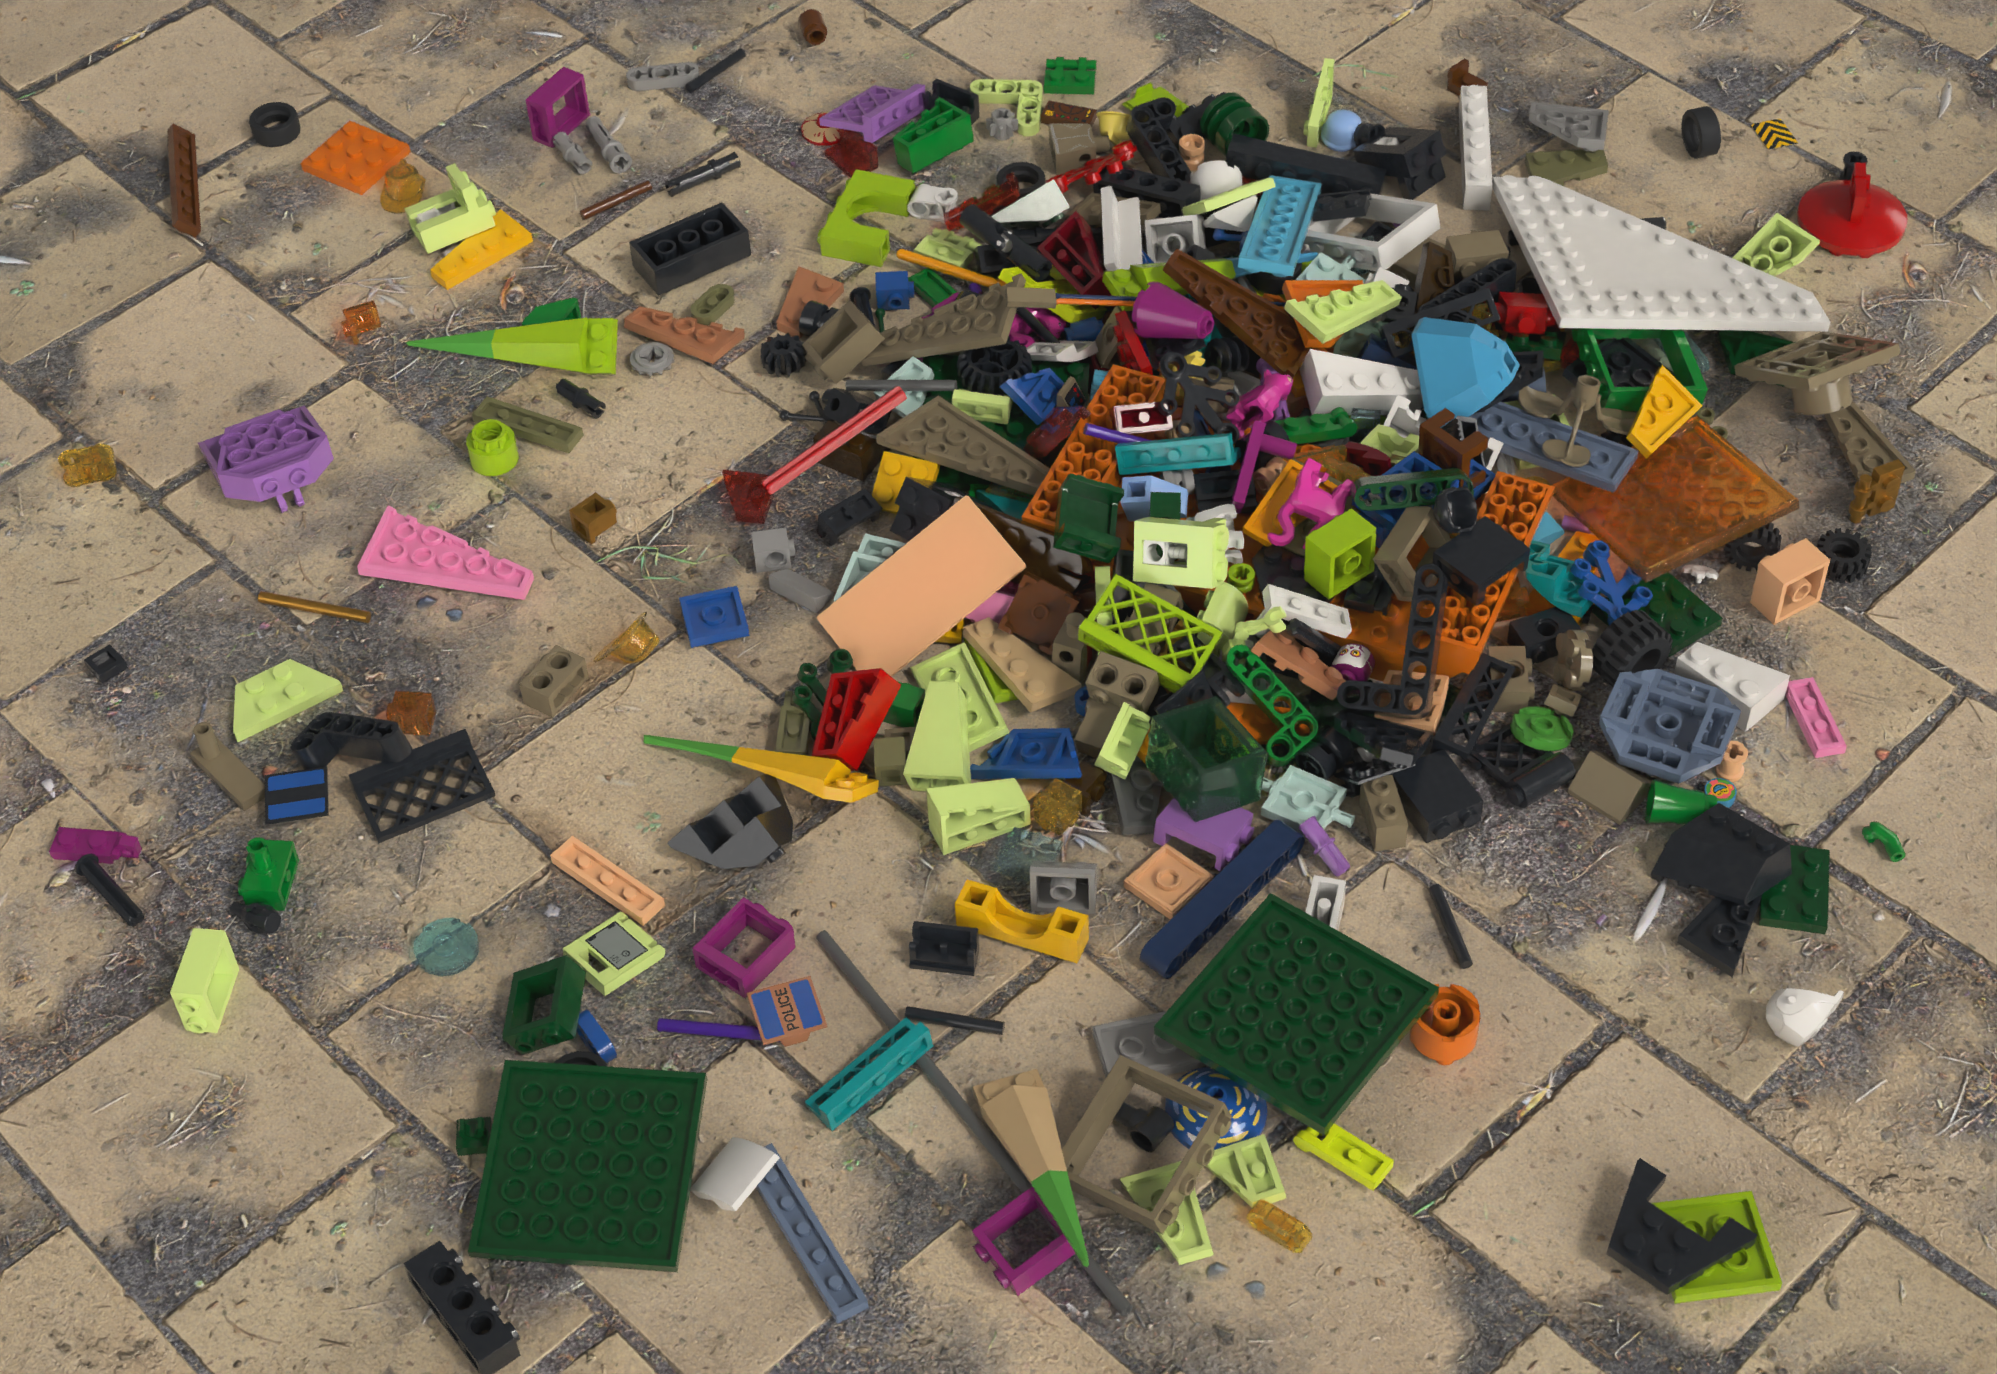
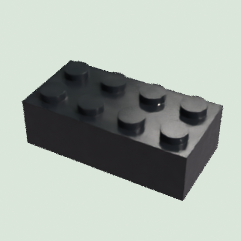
(690, 248)

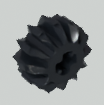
(783, 355)

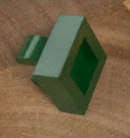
(473, 1135)

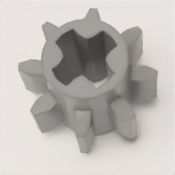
(1002, 124)

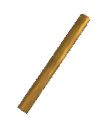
(314, 606)

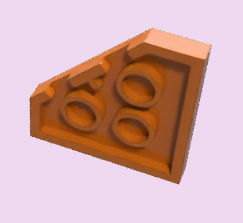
(1302, 288)

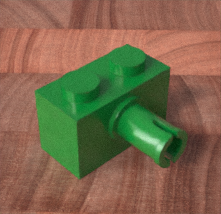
(269, 872)

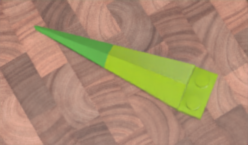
(568, 345)

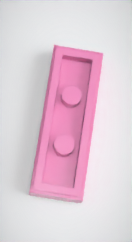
(1814, 718)

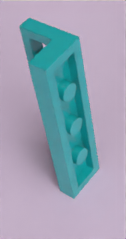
(1176, 454)
(875, 1075)

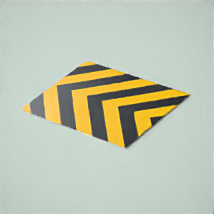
(1774, 134)

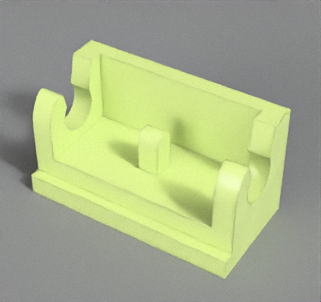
(1123, 741)

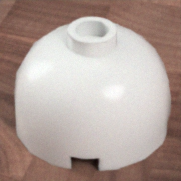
(1216, 178)

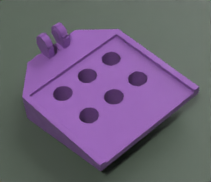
(269, 456)

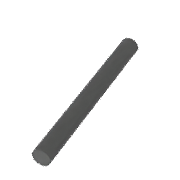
(905, 385)

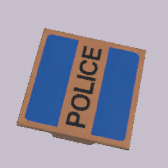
(787, 1011)

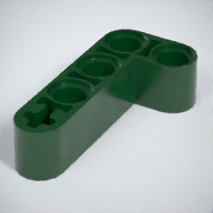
(1411, 488)

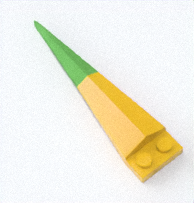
(817, 775)

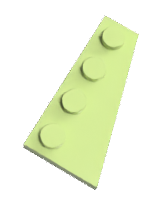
(1342, 310)

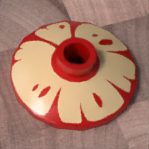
(818, 134)

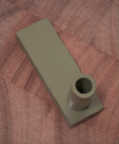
(226, 768)

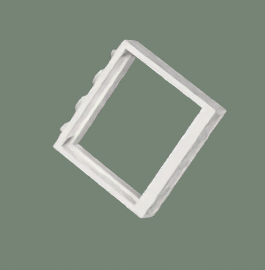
(1417, 223)

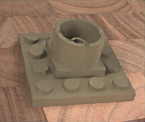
(1818, 369)

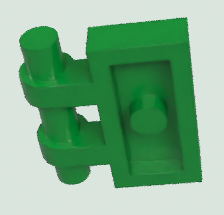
(1070, 81)

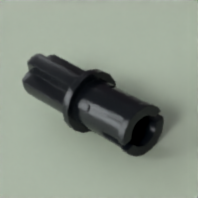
(580, 398)

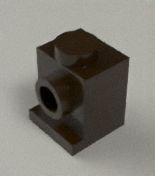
(1090, 784)

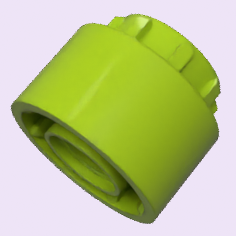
(492, 448)

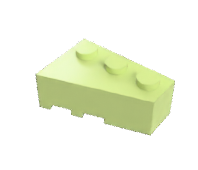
(975, 812)

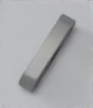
(647, 77)

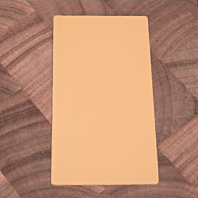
(922, 590)

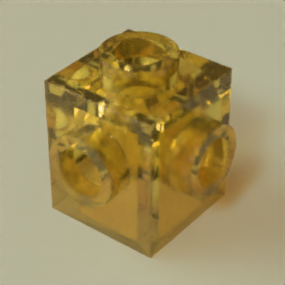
(1057, 807)

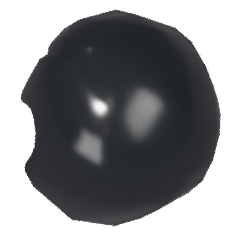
(1455, 510)

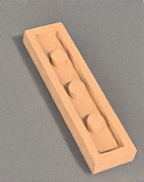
(607, 880)

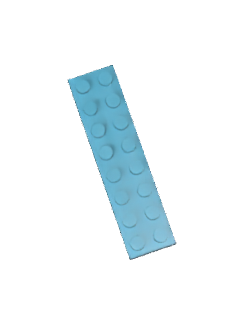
(1279, 227)

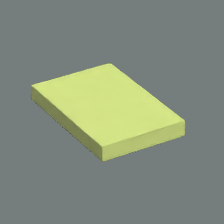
(1229, 197)

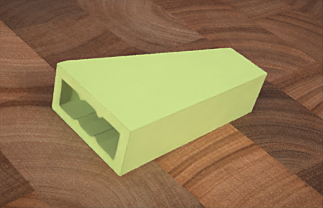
(941, 740)

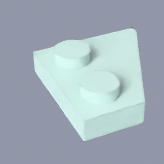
(911, 370)

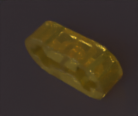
(1279, 1226)

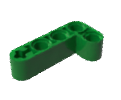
(1265, 701)

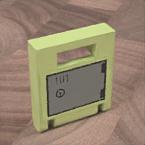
(618, 946)

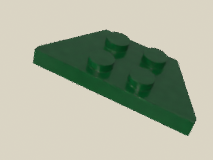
(1745, 345)

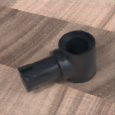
(1145, 1127)

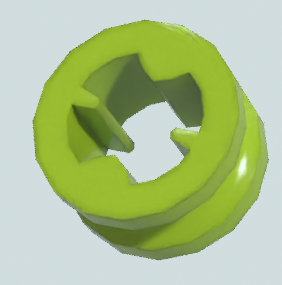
(1244, 571)

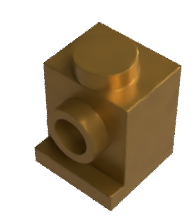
(593, 517)

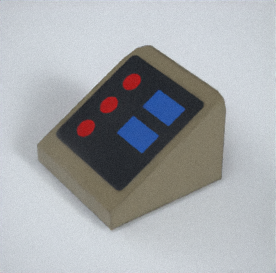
(1070, 394)

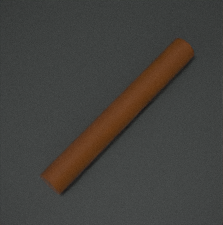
(615, 200)

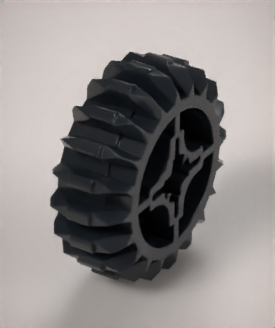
(988, 367)

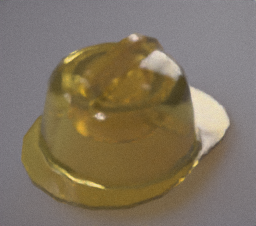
(402, 187)
(632, 644)

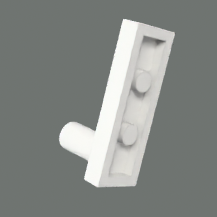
(1311, 611)

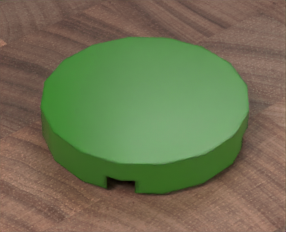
(1541, 729)

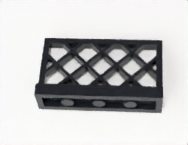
(419, 762)

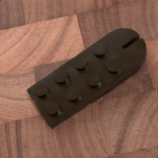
(1036, 550)

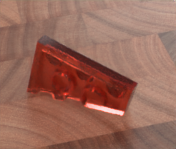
(991, 198)

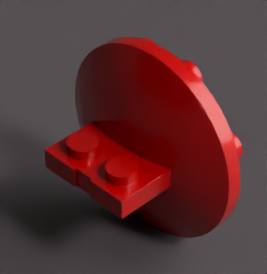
(1853, 216)

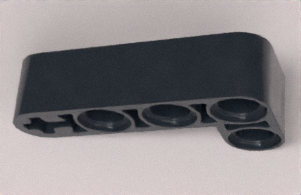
(1147, 131)
(349, 736)

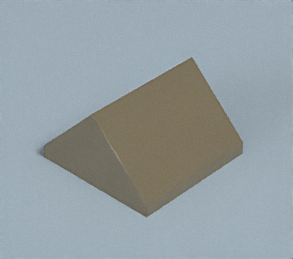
(1609, 786)

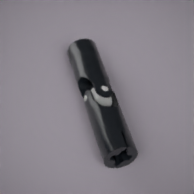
(997, 235)

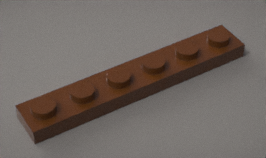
(183, 180)

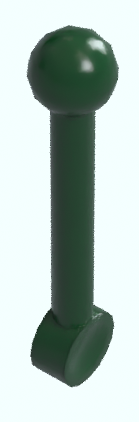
(880, 313)

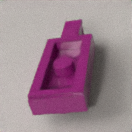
(106, 845)

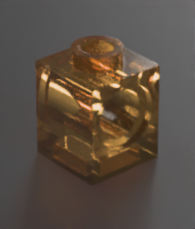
(412, 712)

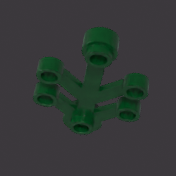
(838, 662)

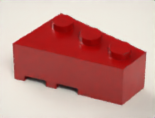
(853, 714)

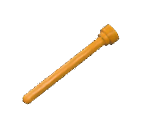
(947, 268)

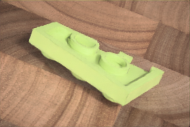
(1322, 102)
(1188, 1235)

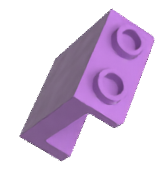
(1218, 835)

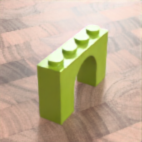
(863, 194)

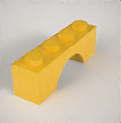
(1055, 934)

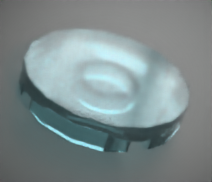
(446, 947)

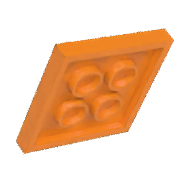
(355, 157)

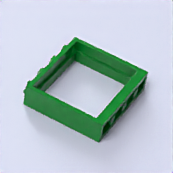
(1631, 398)

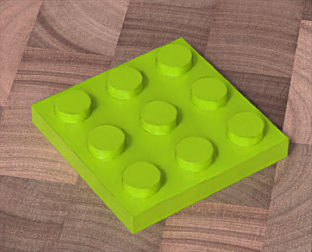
(1747, 1270)

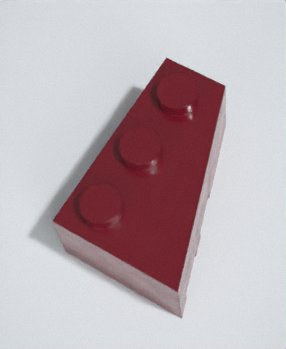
(1077, 256)

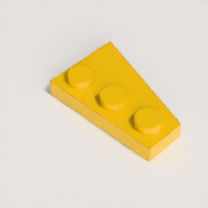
(1661, 412)

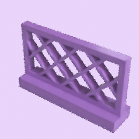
(877, 111)

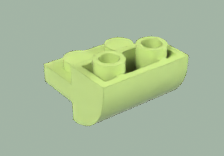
(1224, 610)

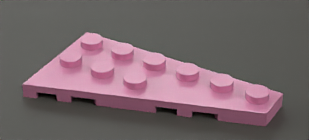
(432, 557)

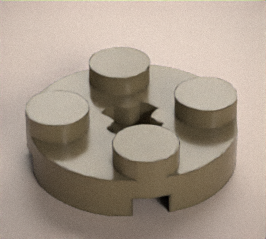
(1574, 660)

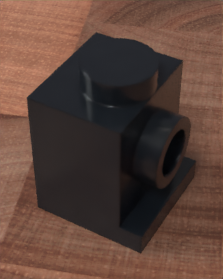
(1400, 312)

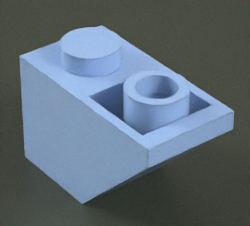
(1137, 495)

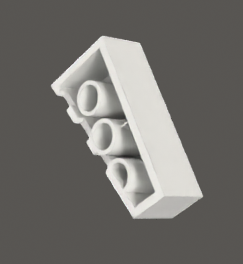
(1356, 383)

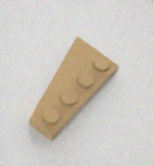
(1020, 667)

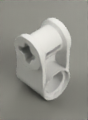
(932, 202)

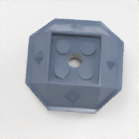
(1667, 724)

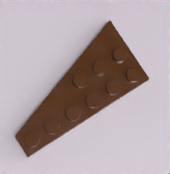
(1253, 319)

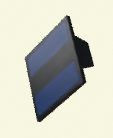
(296, 795)

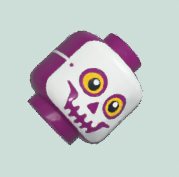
(1354, 662)

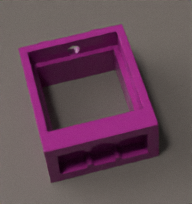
(540, 106)
(727, 971)
(1036, 1266)

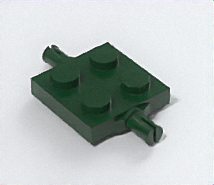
(1550, 343)

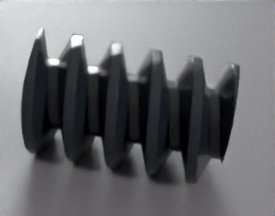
(1230, 355)

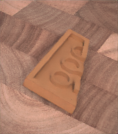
(684, 334)

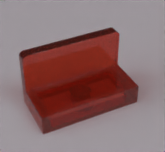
(853, 153)

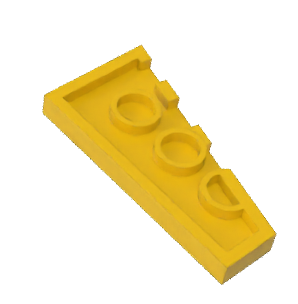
(481, 251)

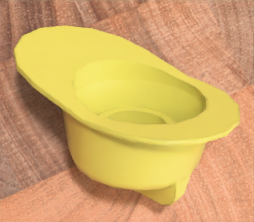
(1113, 125)

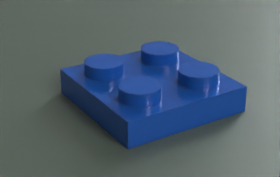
(714, 616)

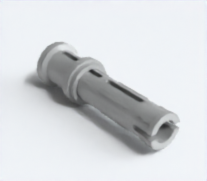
(611, 149)

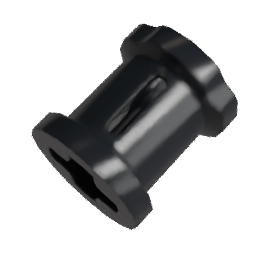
(1849, 161)

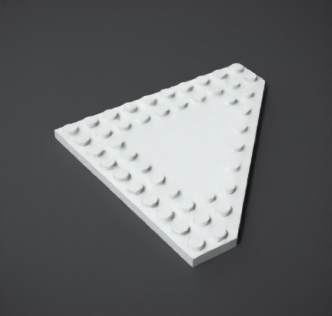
(1629, 274)

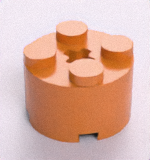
(1448, 1026)

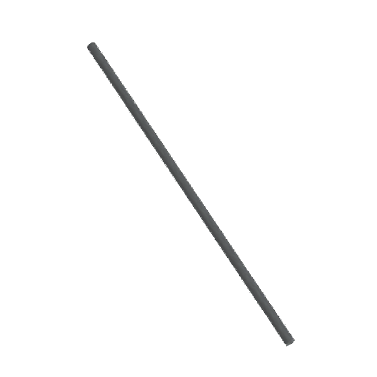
(964, 1110)

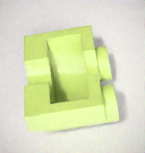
(1391, 443)

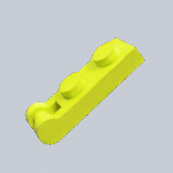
(1346, 1154)

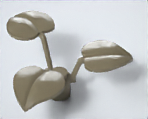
(1584, 397)

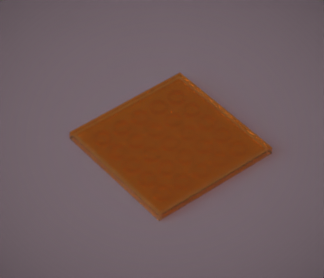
(1678, 501)

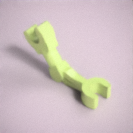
(1271, 621)

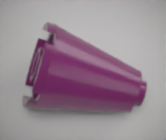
(1167, 314)

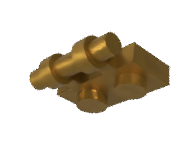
(1876, 492)

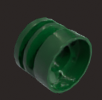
(1230, 116)

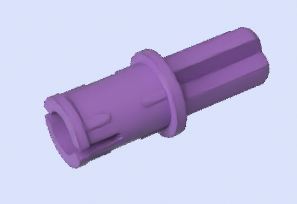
(1324, 846)

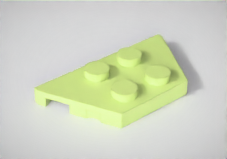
(278, 696)

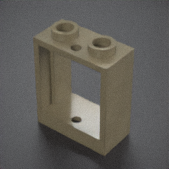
(842, 343)
(1392, 554)

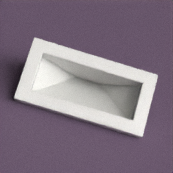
(1234, 217)

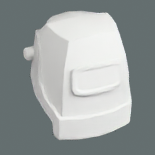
(1799, 1013)

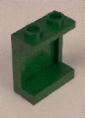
(1087, 518)

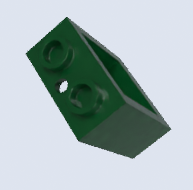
(555, 976)

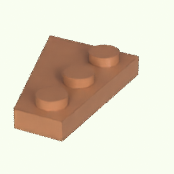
(804, 288)
(1303, 660)

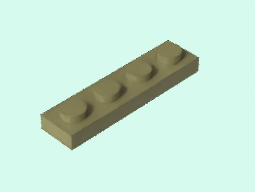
(530, 424)

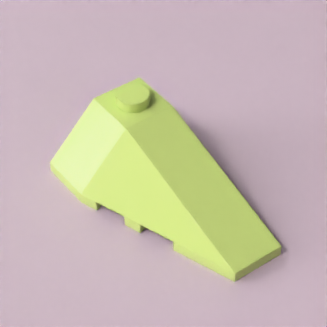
(1777, 246)

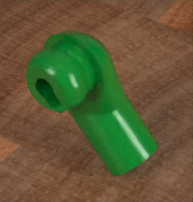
(1887, 837)

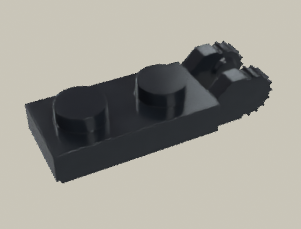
(1214, 670)

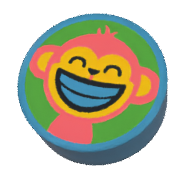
(1723, 789)

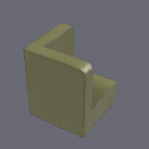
(889, 761)

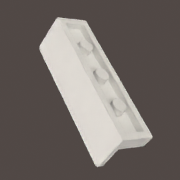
(1120, 231)

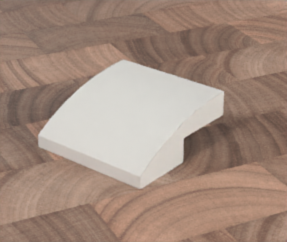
(1062, 352)
(734, 1173)

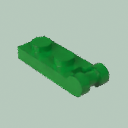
(1319, 427)

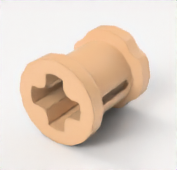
(1731, 765)

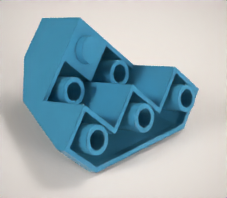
(1460, 366)

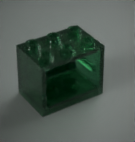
(1205, 758)

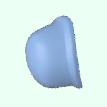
(1339, 130)

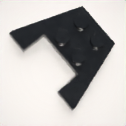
(1661, 1246)

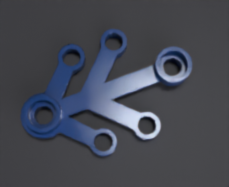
(1597, 556)

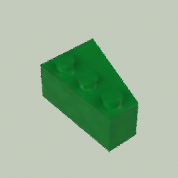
(933, 136)

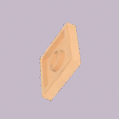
(1167, 880)

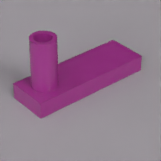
(1258, 442)

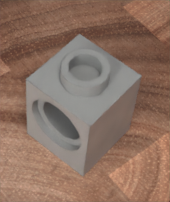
(772, 550)

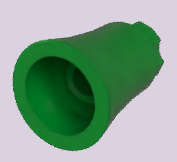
(1675, 804)

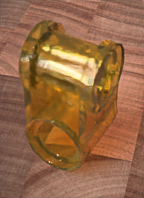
(89, 464)

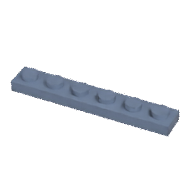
(811, 1242)

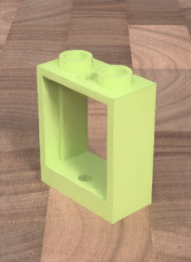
(204, 980)

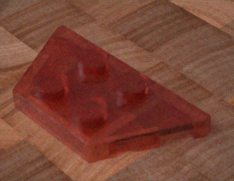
(1054, 429)

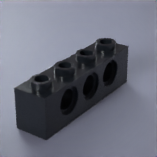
(1169, 192)
(485, 1351)

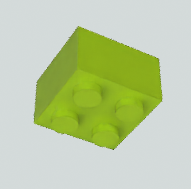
(1339, 553)

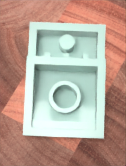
(870, 555)

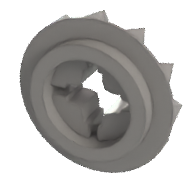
(644, 353)

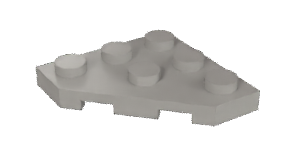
(1573, 124)

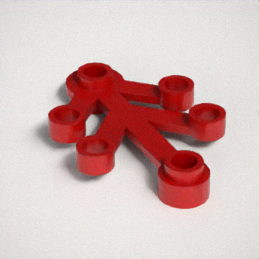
(1121, 153)

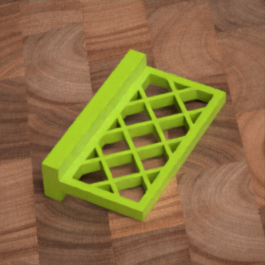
(1115, 644)

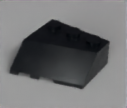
(1724, 856)

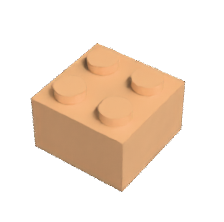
(1789, 581)

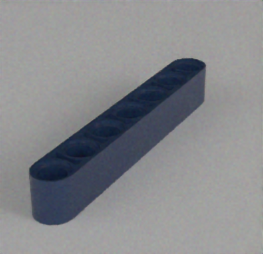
(1222, 899)

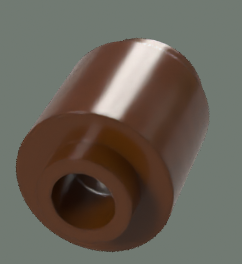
(813, 26)

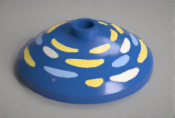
(1245, 1107)

